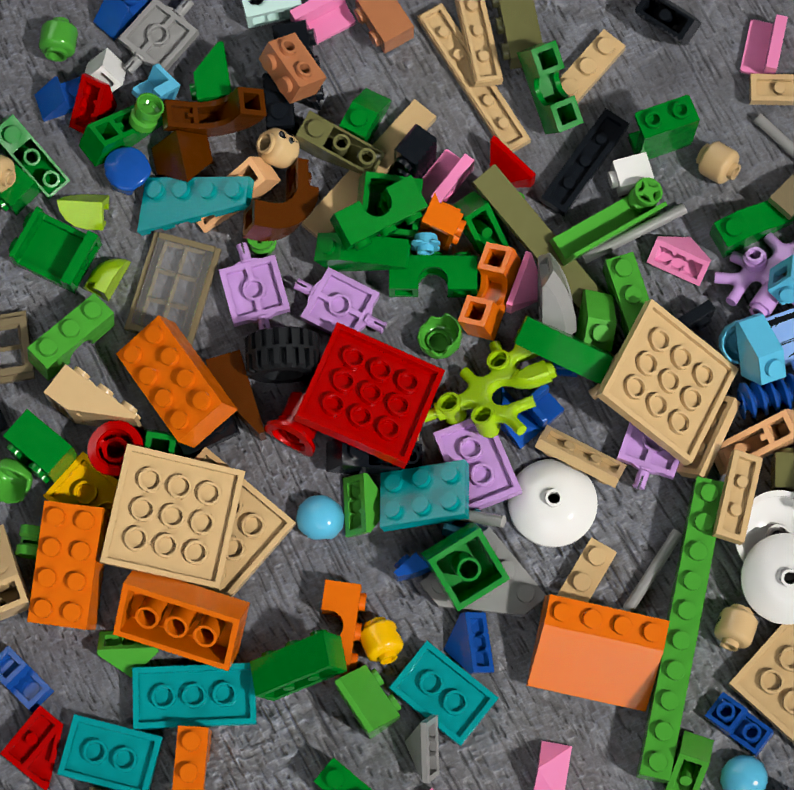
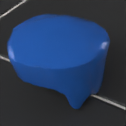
(126, 169)

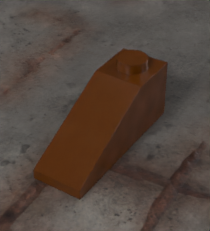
(232, 377)

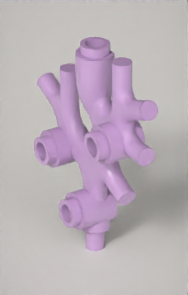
(755, 269)

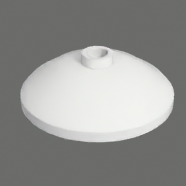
(769, 513)
(547, 522)
(764, 578)

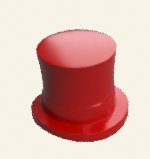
(291, 432)
(108, 446)

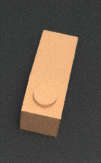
(264, 180)
(760, 439)

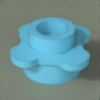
(425, 243)

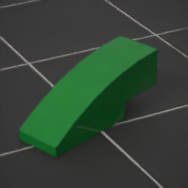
(563, 349)

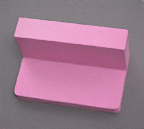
(325, 16)
(763, 46)
(446, 176)

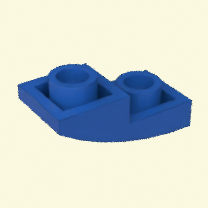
(410, 567)
(739, 724)

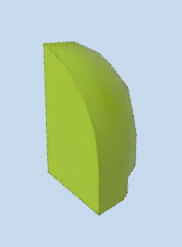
(84, 210)
(106, 277)

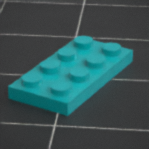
(193, 696)

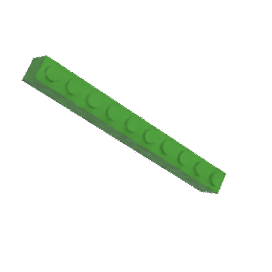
(684, 616)

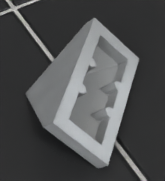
(424, 748)

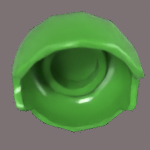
(440, 336)
(14, 480)

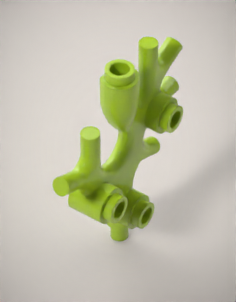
(478, 396)

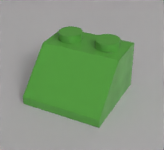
(367, 700)

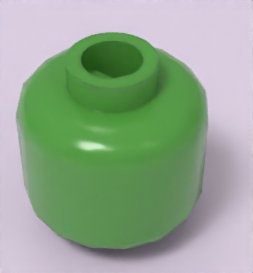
(58, 39)

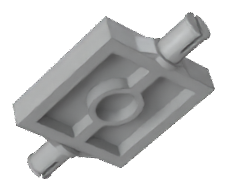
(158, 35)

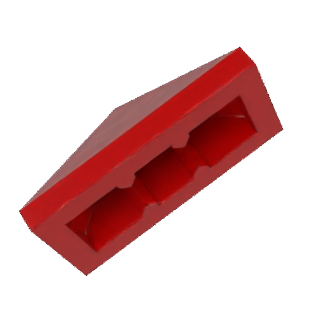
(92, 102)
(510, 165)

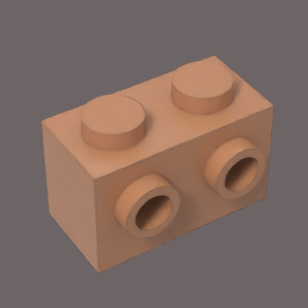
(386, 21)
(292, 68)

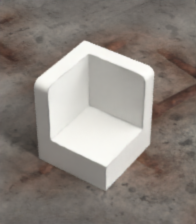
(107, 68)

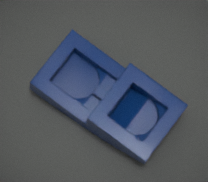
(22, 680)

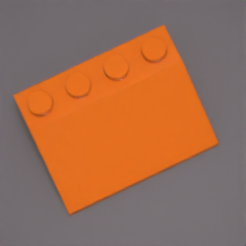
(597, 652)

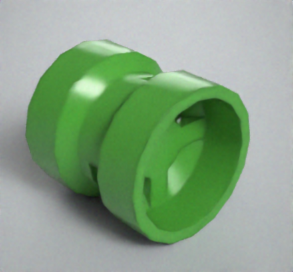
(146, 113)
(29, 541)

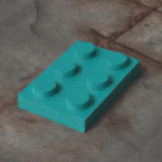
(424, 495)
(442, 688)
(109, 755)

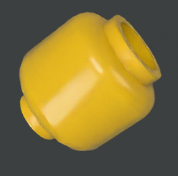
(381, 640)

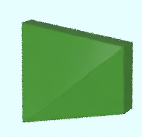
(360, 504)
(123, 652)

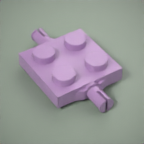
(254, 289)
(341, 301)
(645, 457)

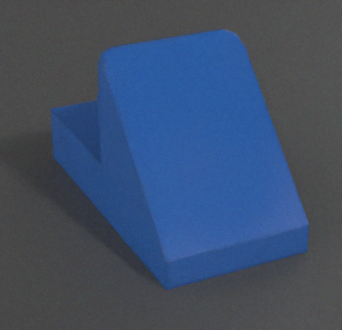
(117, 15)
(57, 98)

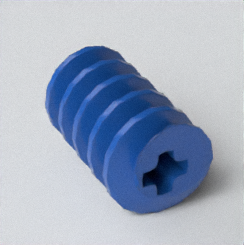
(764, 396)

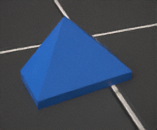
(502, 397)
(471, 643)

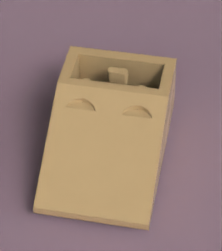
(88, 404)
(13, 589)

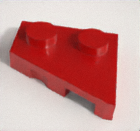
(36, 747)

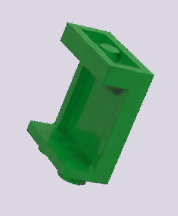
(665, 127)
(54, 250)

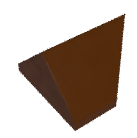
(182, 155)

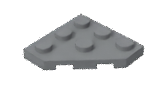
(513, 597)

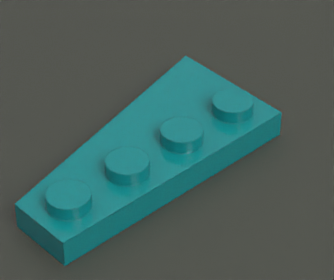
(174, 201)

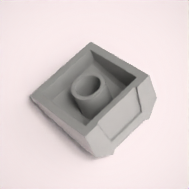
(554, 296)

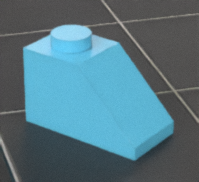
(759, 350)

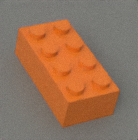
(176, 381)
(68, 566)
(181, 618)

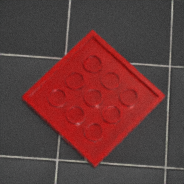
(370, 395)

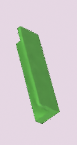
(599, 229)

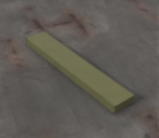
(529, 227)

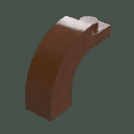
(217, 117)
(277, 220)

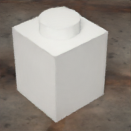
(628, 171)

